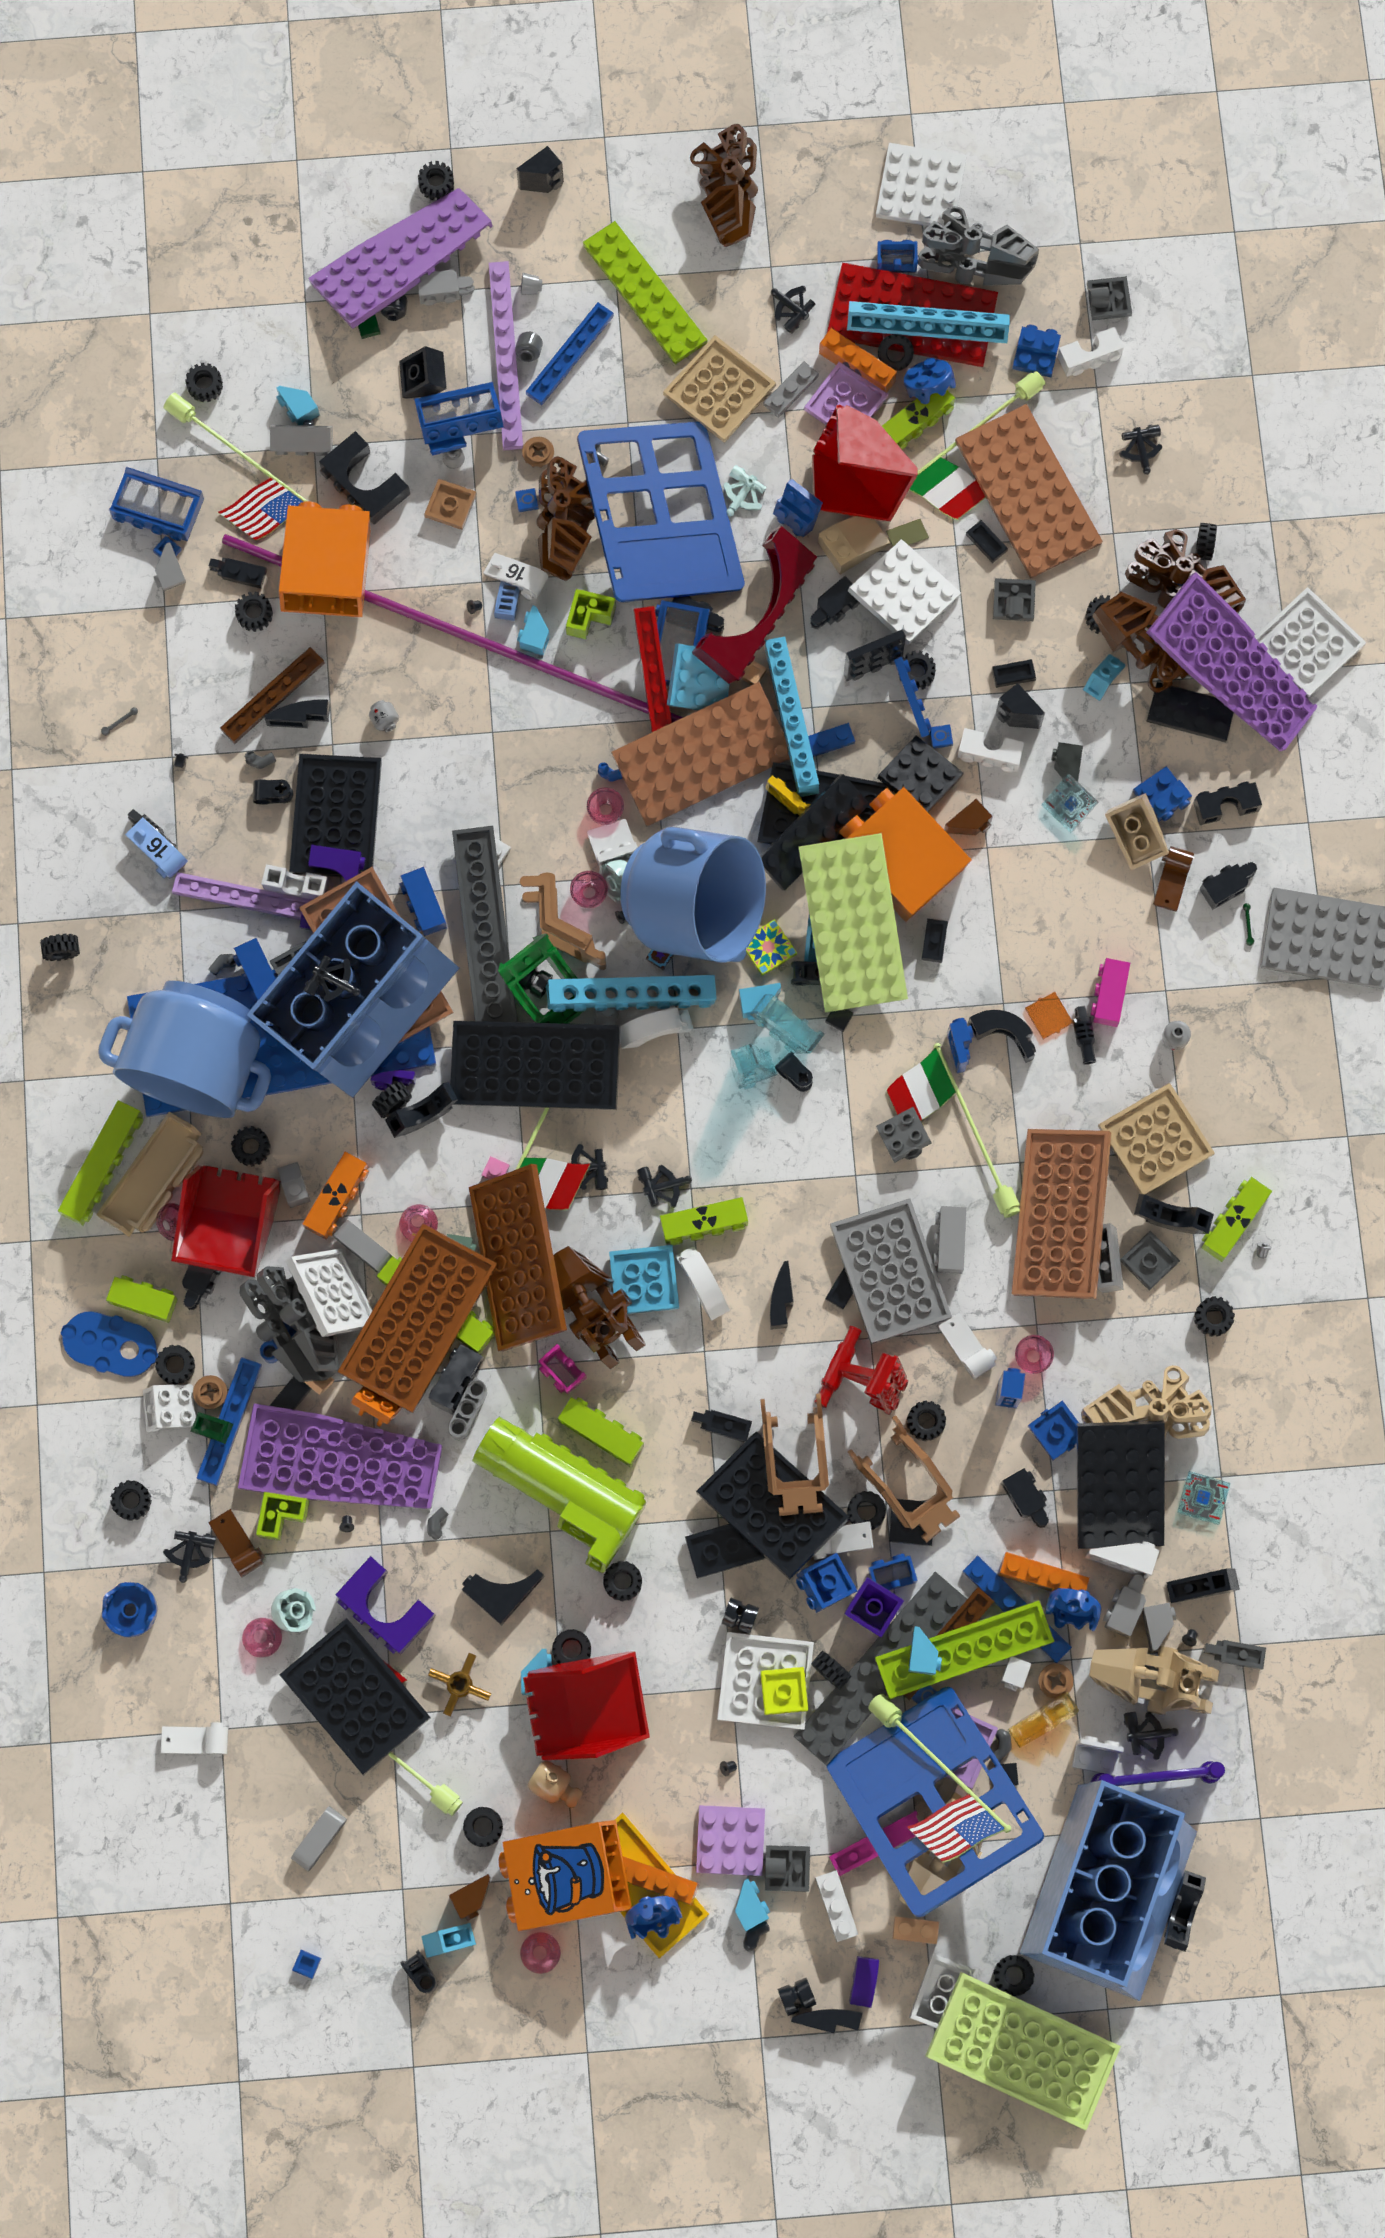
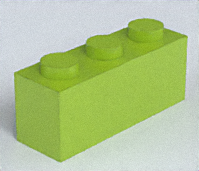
(142, 1298)

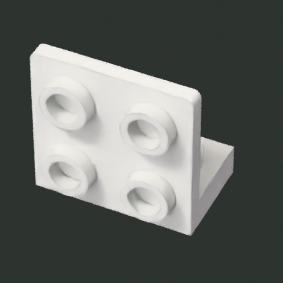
(612, 842)
(169, 1406)
(1097, 1756)

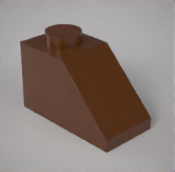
(970, 820)
(471, 1898)

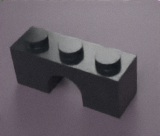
(1244, 797)

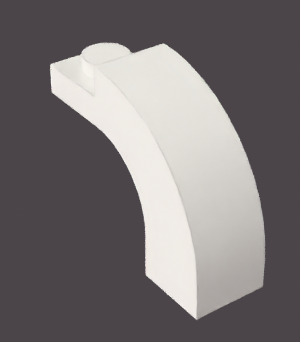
(654, 1025)
(703, 1282)

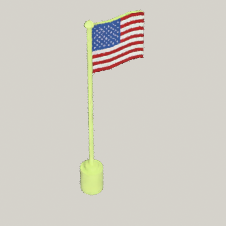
(264, 505)
(959, 1823)

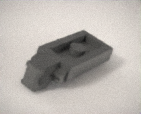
(1237, 1653)

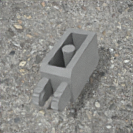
(443, 287)
(1127, 1607)

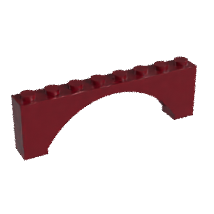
(789, 565)

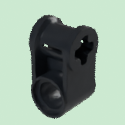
(269, 792)
(808, 973)
(792, 1070)
(419, 1971)

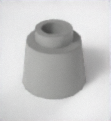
(530, 284)
(453, 458)

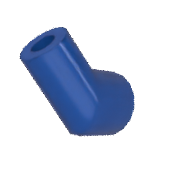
(608, 773)

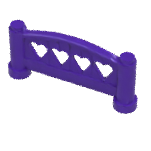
(1208, 1772)

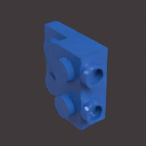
(1036, 350)
(797, 509)
(1164, 794)
(959, 1039)
(825, 1583)

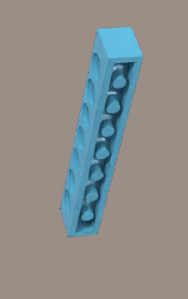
(928, 322)
(791, 717)
(640, 985)

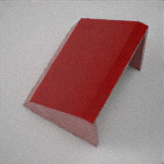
(860, 467)
(224, 1220)
(586, 1707)

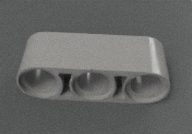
(362, 1246)
(467, 1399)
(318, 1838)

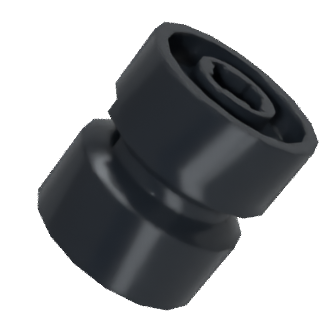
(539, 988)
(745, 1620)
(797, 1996)

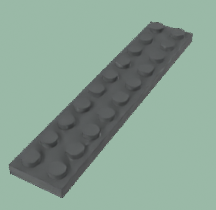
(483, 923)
(848, 1708)

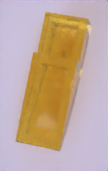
(1043, 1720)

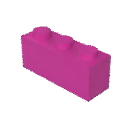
(1110, 992)

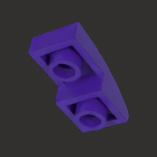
(386, 1079)
(864, 1981)

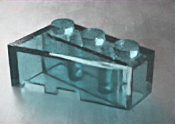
(785, 1025)
(751, 1066)

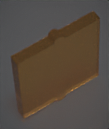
(1049, 1015)

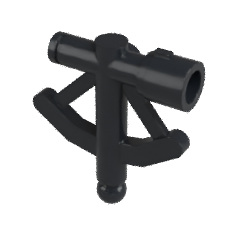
(799, 312)
(1139, 436)
(322, 973)
(597, 1168)
(653, 1190)
(190, 1540)
(1136, 1737)

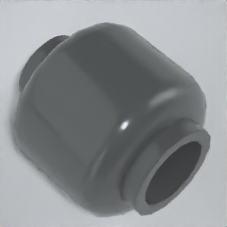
(528, 346)

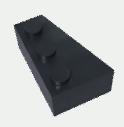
(455, 1378)

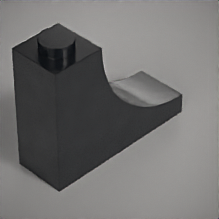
(497, 1598)

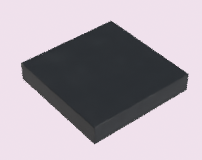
(899, 1533)

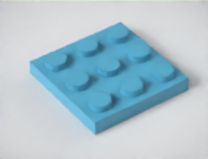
(693, 682)
(646, 1278)

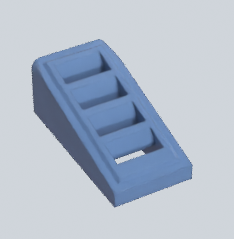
(503, 613)

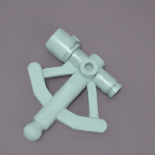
(748, 483)

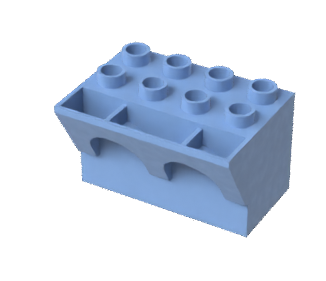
(352, 1033)
(1110, 1888)

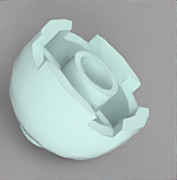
(613, 874)
(293, 1610)

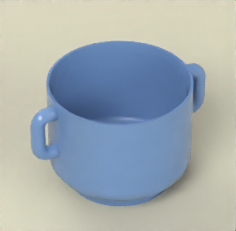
(695, 894)
(189, 1050)

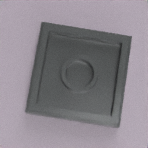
(1149, 1260)

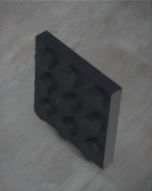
(874, 655)
(921, 772)

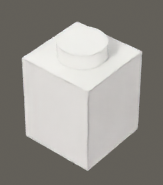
(1015, 1674)

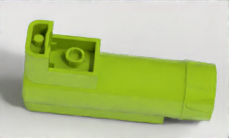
(588, 1501)

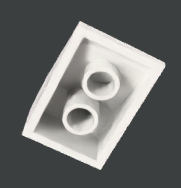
(1130, 1558)
(936, 1989)

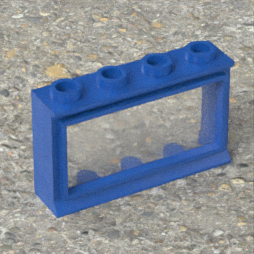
(458, 413)
(156, 504)
(678, 625)

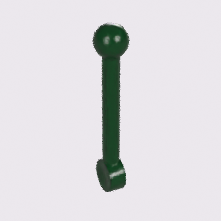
(1250, 940)

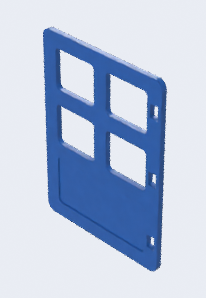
(666, 556)
(892, 1769)

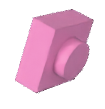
(494, 1168)

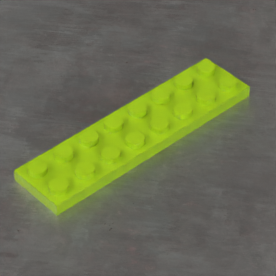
(645, 292)
(969, 1648)

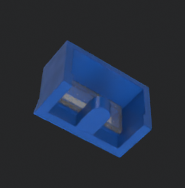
(897, 256)
(894, 1573)

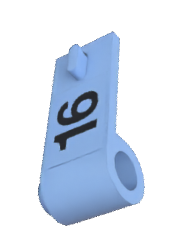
(157, 848)

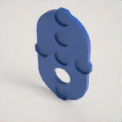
(98, 1340)

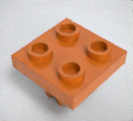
(375, 1406)

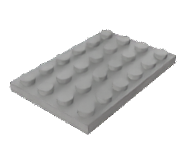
(1325, 938)
(890, 1271)

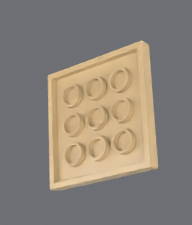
(719, 388)
(1156, 1139)

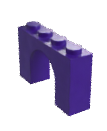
(342, 861)
(355, 1596)

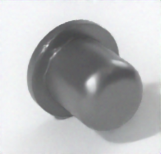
(1263, 1249)

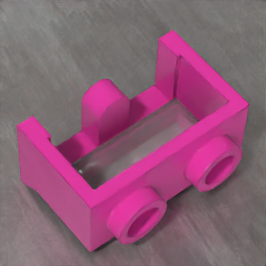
(561, 1369)

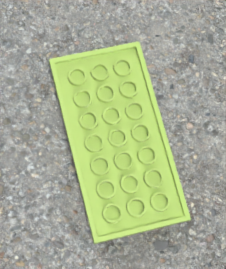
(853, 922)
(1023, 2051)

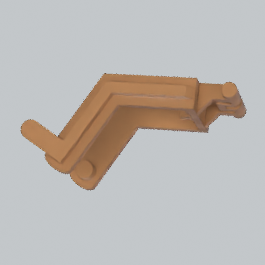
(560, 933)
(796, 1492)
(932, 1511)

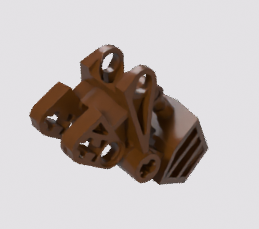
(729, 205)
(563, 540)
(1172, 566)
(1125, 620)
(592, 1323)

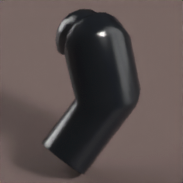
(753, 1935)

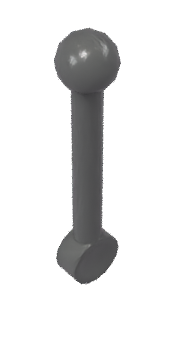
(106, 730)

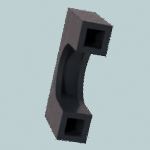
(338, 466)

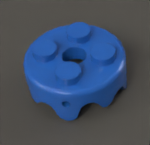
(929, 378)
(1073, 1607)
(114, 1609)
(652, 1913)

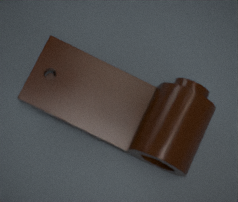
(1173, 878)
(236, 1543)

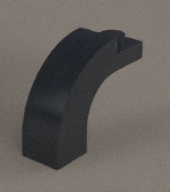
(1005, 1023)
(423, 1112)
(1172, 1217)
(1183, 1910)

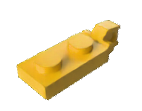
(785, 796)

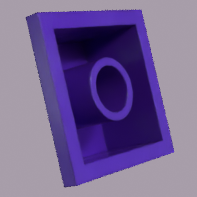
(873, 1607)

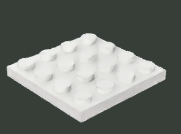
(919, 184)
(904, 591)
(1310, 641)
(330, 1291)
(741, 1678)

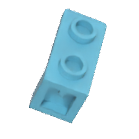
(1103, 676)

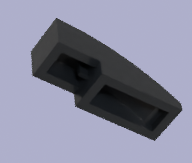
(299, 713)
(781, 1298)
(828, 2019)

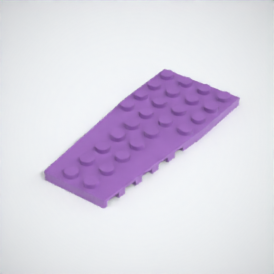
(396, 258)
(1230, 662)
(336, 1460)

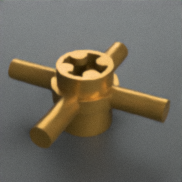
(457, 1676)

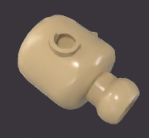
(552, 1783)

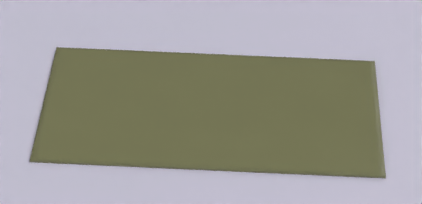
(909, 533)

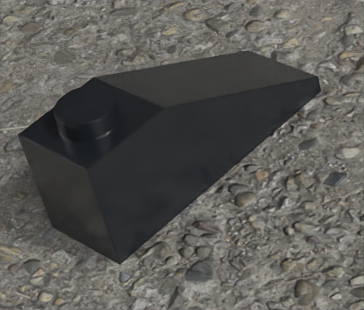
(1203, 1585)

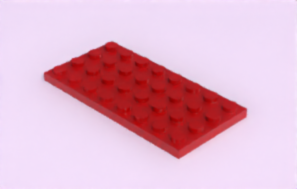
(892, 288)

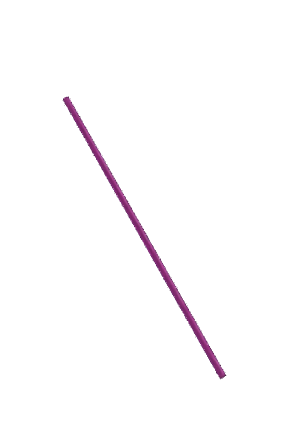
(466, 635)

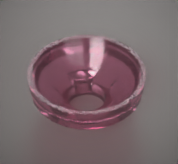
(601, 797)
(588, 879)
(170, 1214)
(406, 1227)
(1038, 1344)
(273, 1640)
(552, 1949)

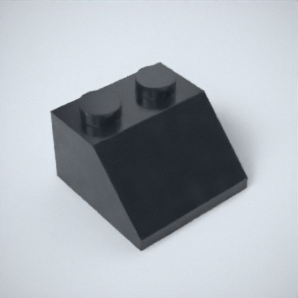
(541, 172)
(422, 373)
(1019, 709)

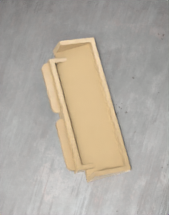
(153, 1176)

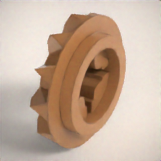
(538, 443)
(201, 1388)
(1052, 1671)

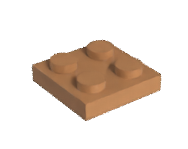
(450, 504)

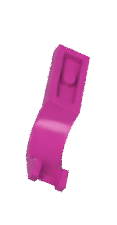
(863, 1851)

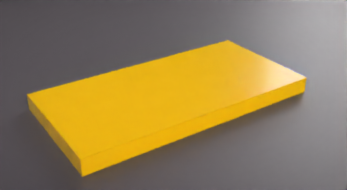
(638, 1848)

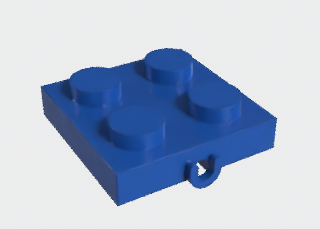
(1055, 1430)

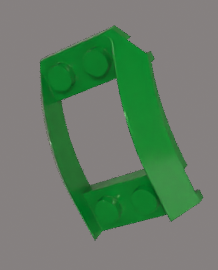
(526, 961)

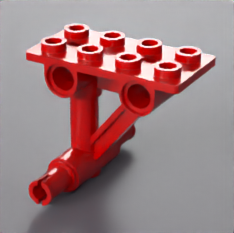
(881, 1383)

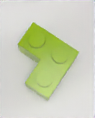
(588, 608)
(278, 1508)

